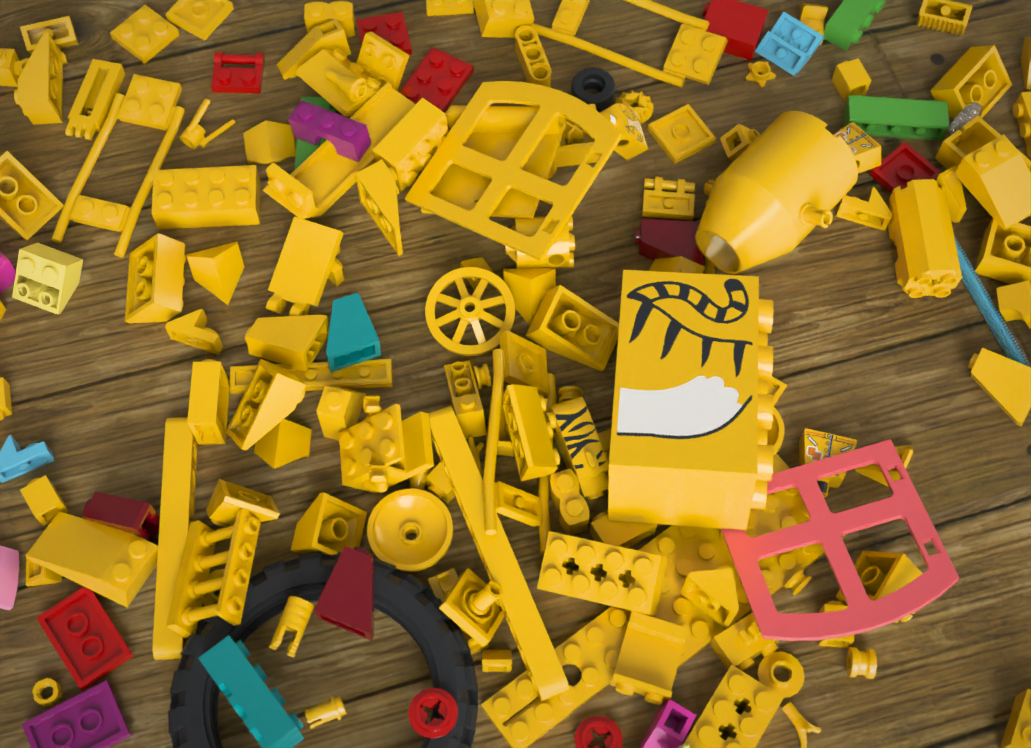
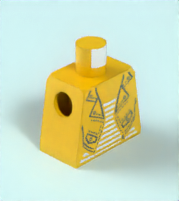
(628, 125)

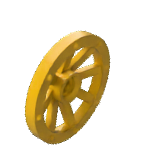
(469, 317)

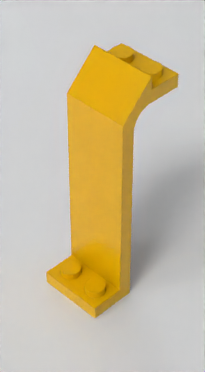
(325, 174)

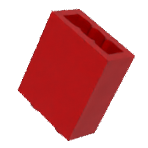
(737, 22)

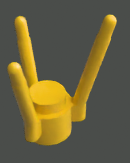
(194, 133)

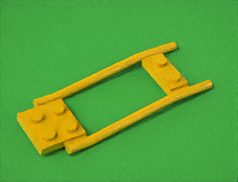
(691, 56)
(148, 104)
(518, 364)

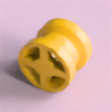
(861, 663)

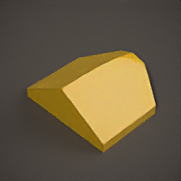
(269, 143)

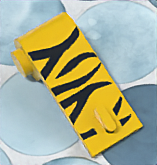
(579, 436)

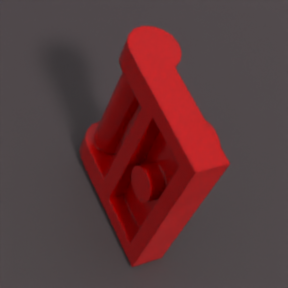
(237, 79)

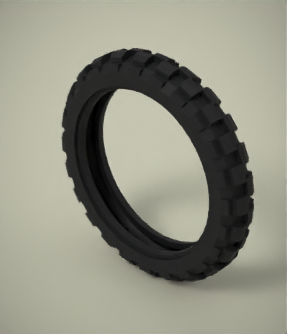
(396, 594)

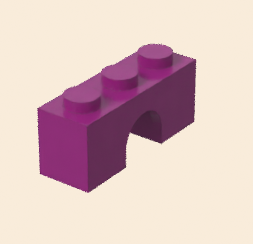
(347, 135)

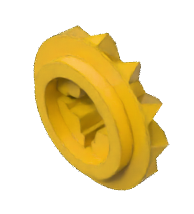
(644, 108)

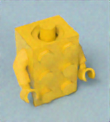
(384, 447)

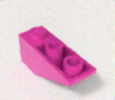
(668, 726)

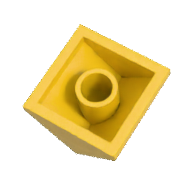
(713, 593)

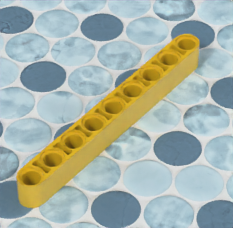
(175, 519)

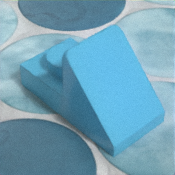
(18, 462)

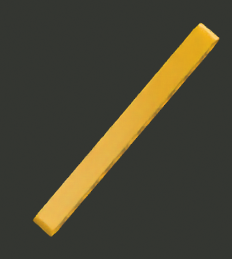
(497, 557)

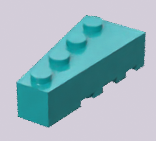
(250, 696)

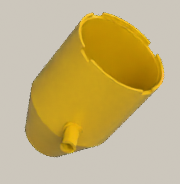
(775, 193)

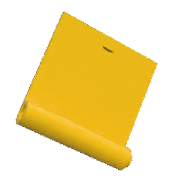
(496, 137)

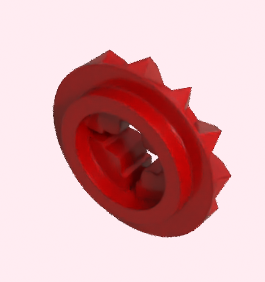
(429, 699)
(601, 726)

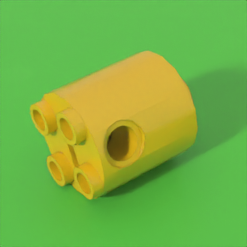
(559, 253)

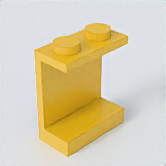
(649, 658)

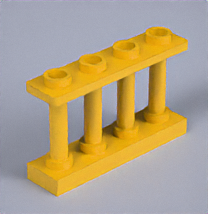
(194, 572)

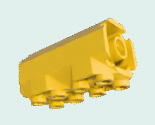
(923, 239)

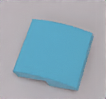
(789, 44)

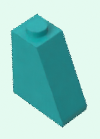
(350, 334)

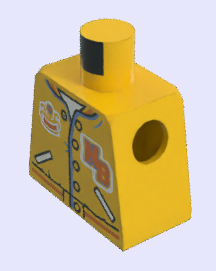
(864, 148)
(821, 445)

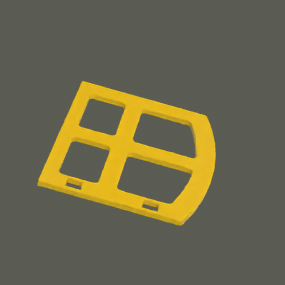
(509, 173)

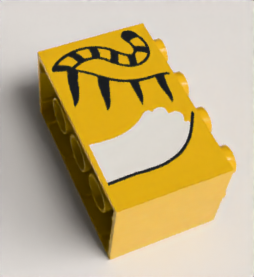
(691, 400)

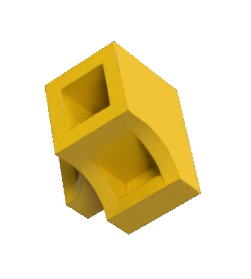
(1015, 302)

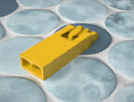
(95, 93)

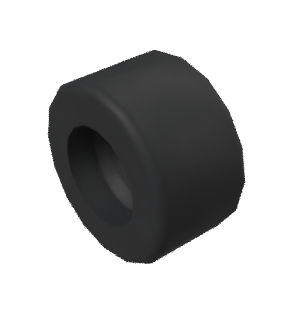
(594, 79)

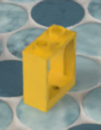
(209, 402)

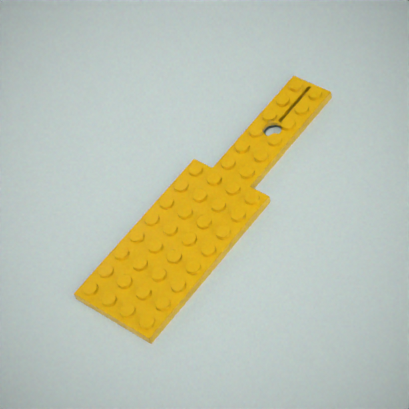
(598, 644)

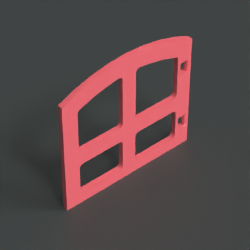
(827, 530)

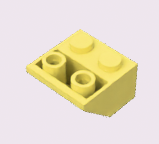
(46, 277)

